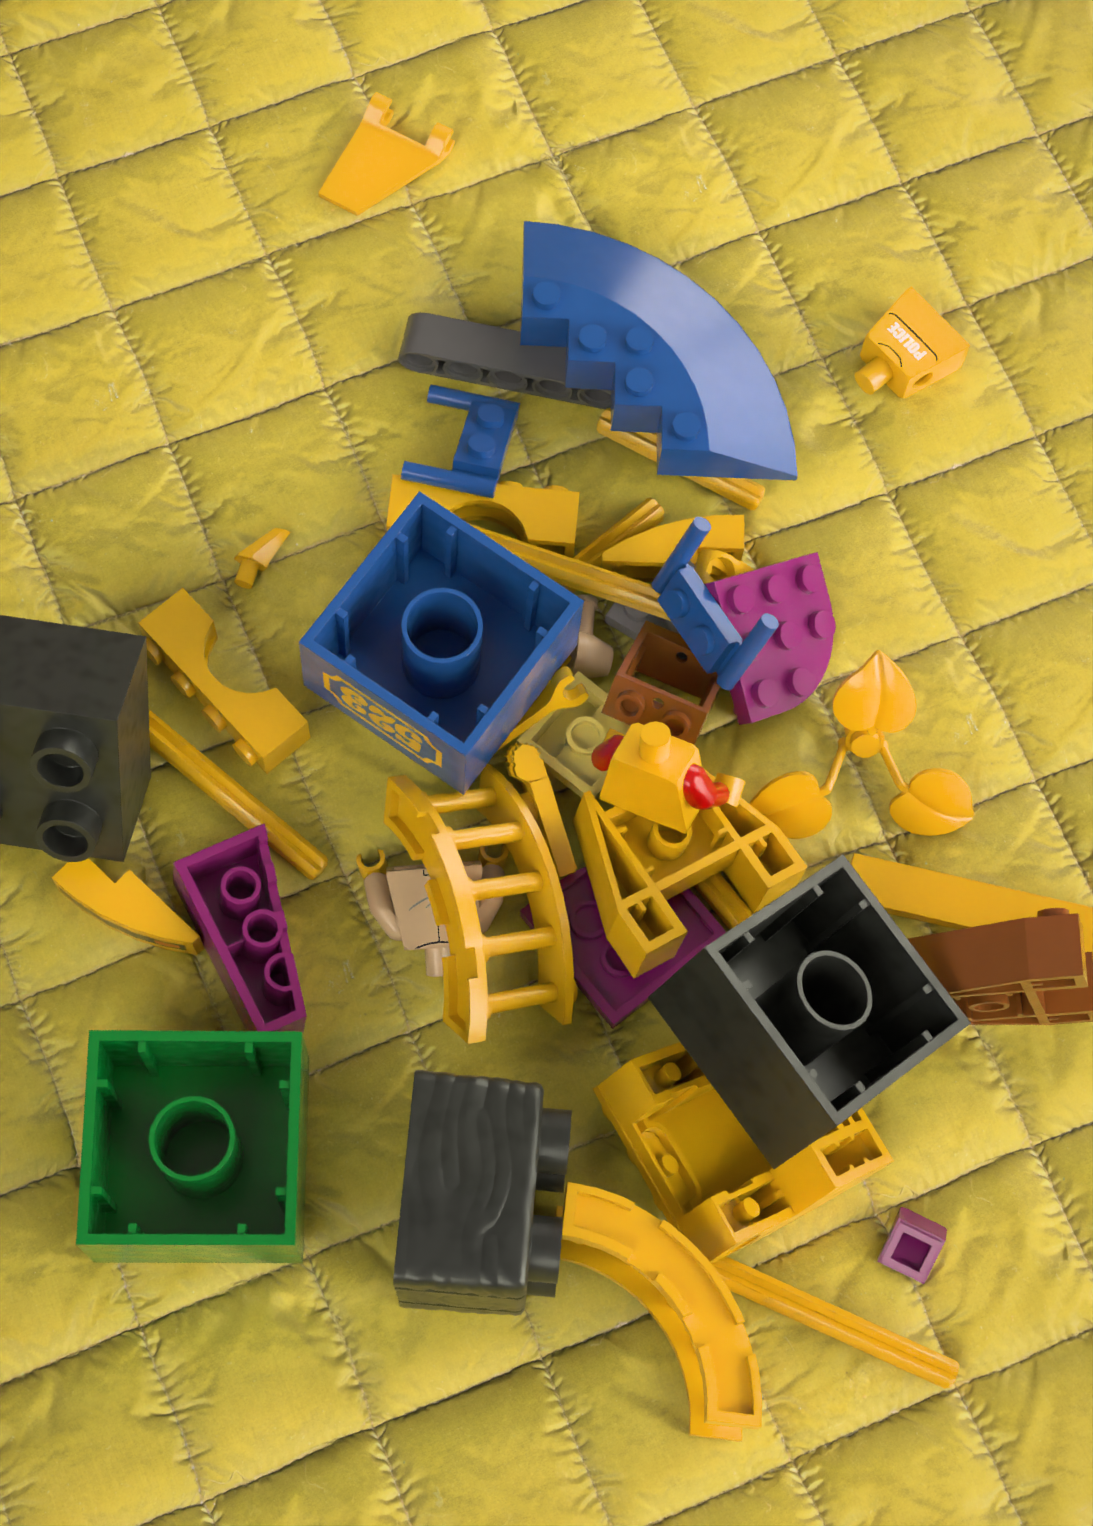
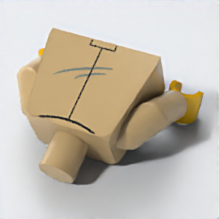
(405, 910)

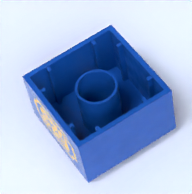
(440, 642)

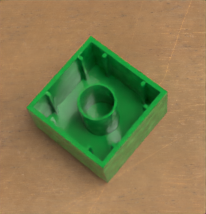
(194, 1147)

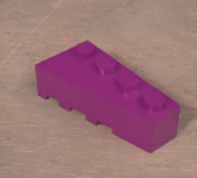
(242, 925)

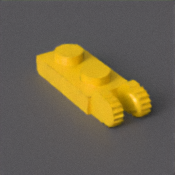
(539, 797)

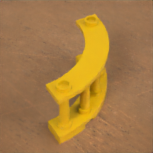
(453, 896)
(682, 1296)

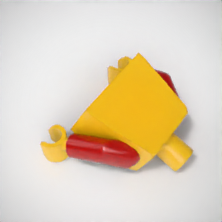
(660, 776)

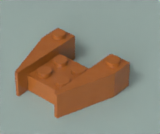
(1015, 969)

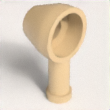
(591, 655)

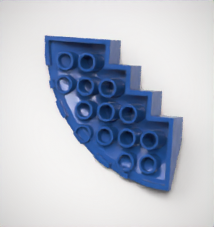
(661, 349)

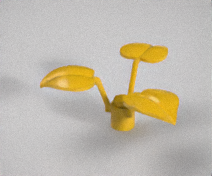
(867, 705)

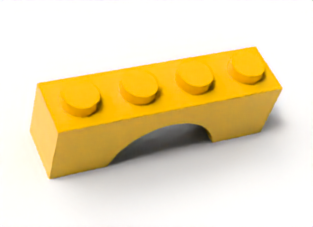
(532, 514)
(261, 723)

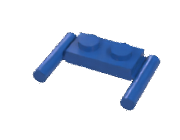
(480, 447)
(701, 618)

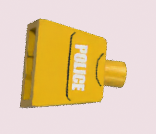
(910, 348)

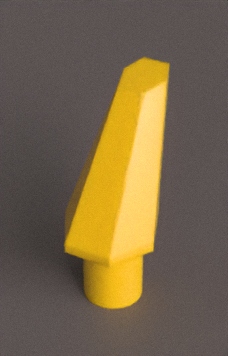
(258, 556)

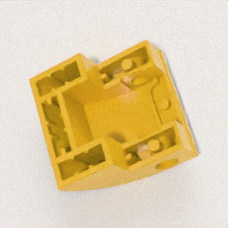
(709, 1169)

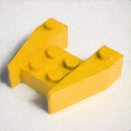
(643, 864)

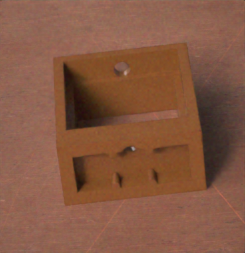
(657, 657)

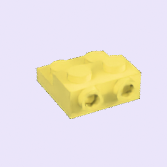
(570, 736)

